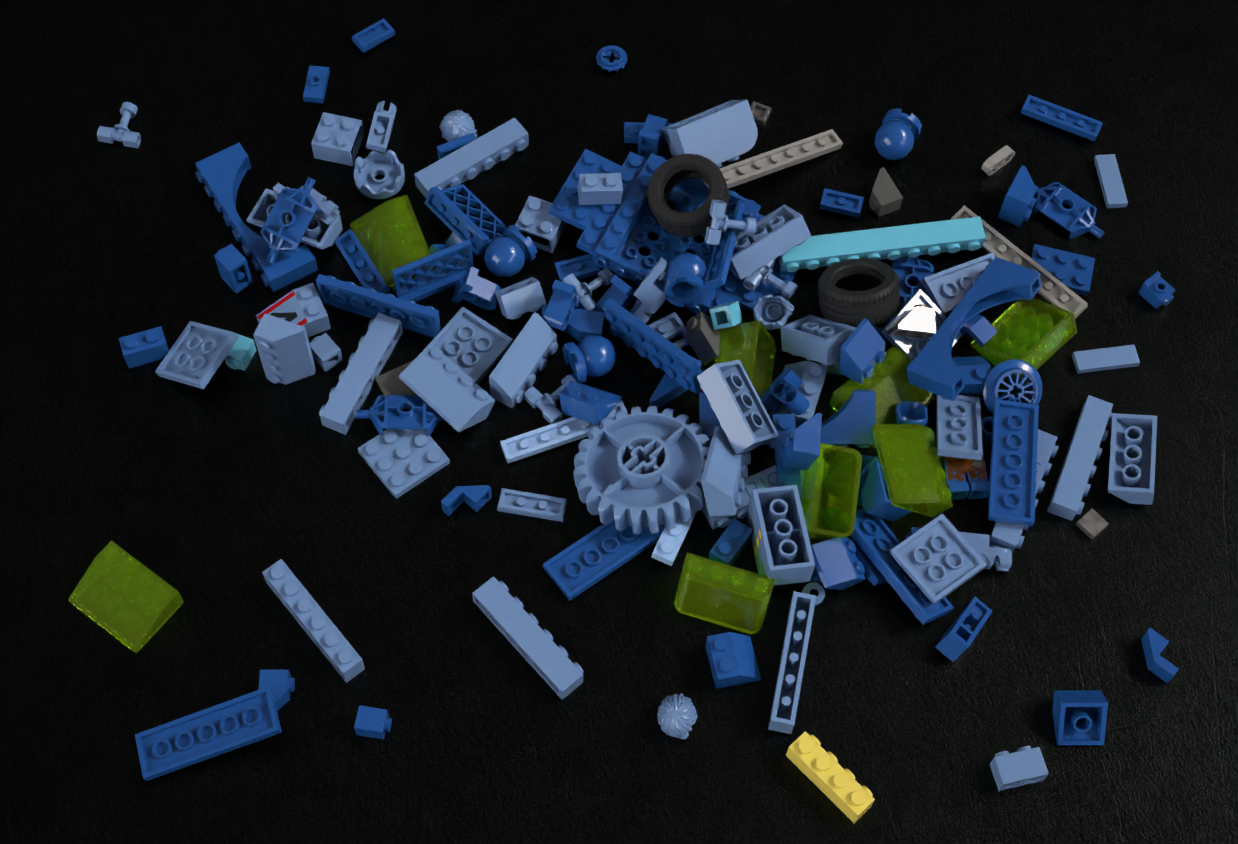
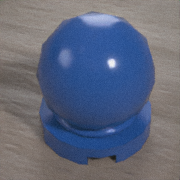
(897, 134)
(508, 253)
(686, 280)
(591, 357)

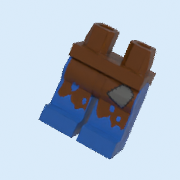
(966, 477)

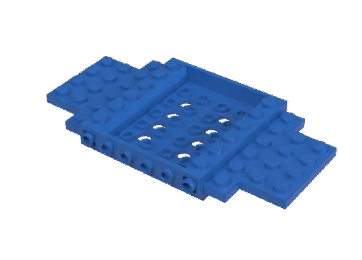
(619, 230)

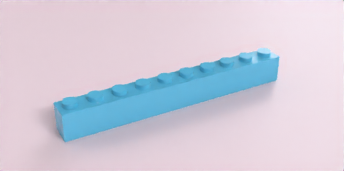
(885, 243)

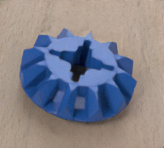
(604, 55)

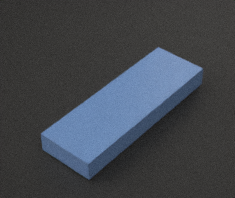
(1110, 181)
(1105, 359)
(532, 504)

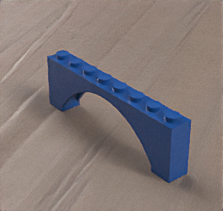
(222, 178)
(998, 284)
(847, 426)

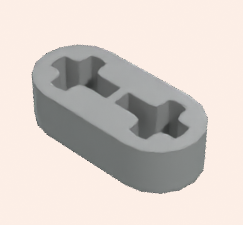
(998, 160)

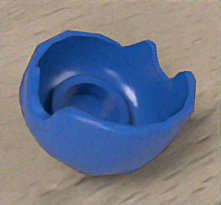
(911, 413)

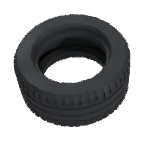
(668, 176)
(859, 291)

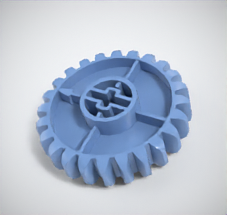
(642, 469)

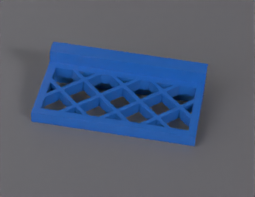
(463, 224)
(431, 282)

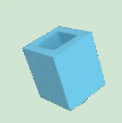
(726, 315)
(241, 353)

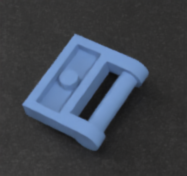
(671, 327)

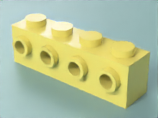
(830, 777)

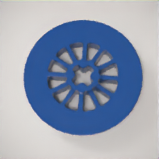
(1005, 369)

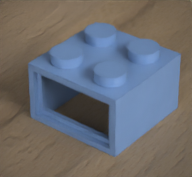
(336, 138)
(537, 222)

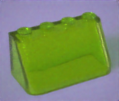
(755, 350)
(831, 492)
(723, 594)

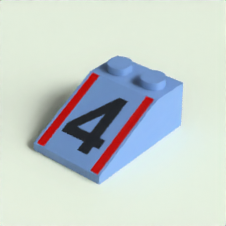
(302, 308)

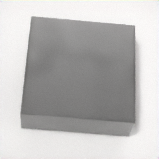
(760, 113)
(1092, 524)

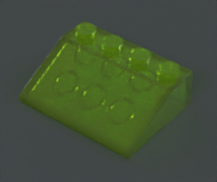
(391, 236)
(1028, 333)
(890, 385)
(912, 468)
(125, 597)

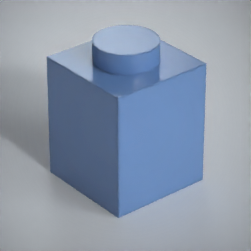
(325, 351)

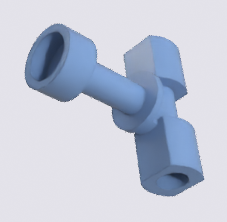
(120, 131)
(721, 222)
(763, 275)
(585, 290)
(547, 402)

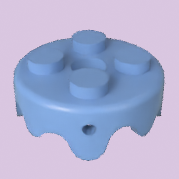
(379, 164)

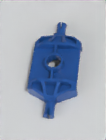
(301, 207)
(1077, 219)
(911, 269)
(388, 415)

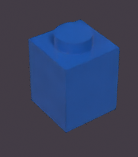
(372, 722)

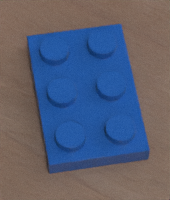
(1069, 268)

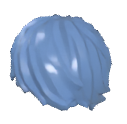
(456, 125)
(772, 311)
(676, 716)

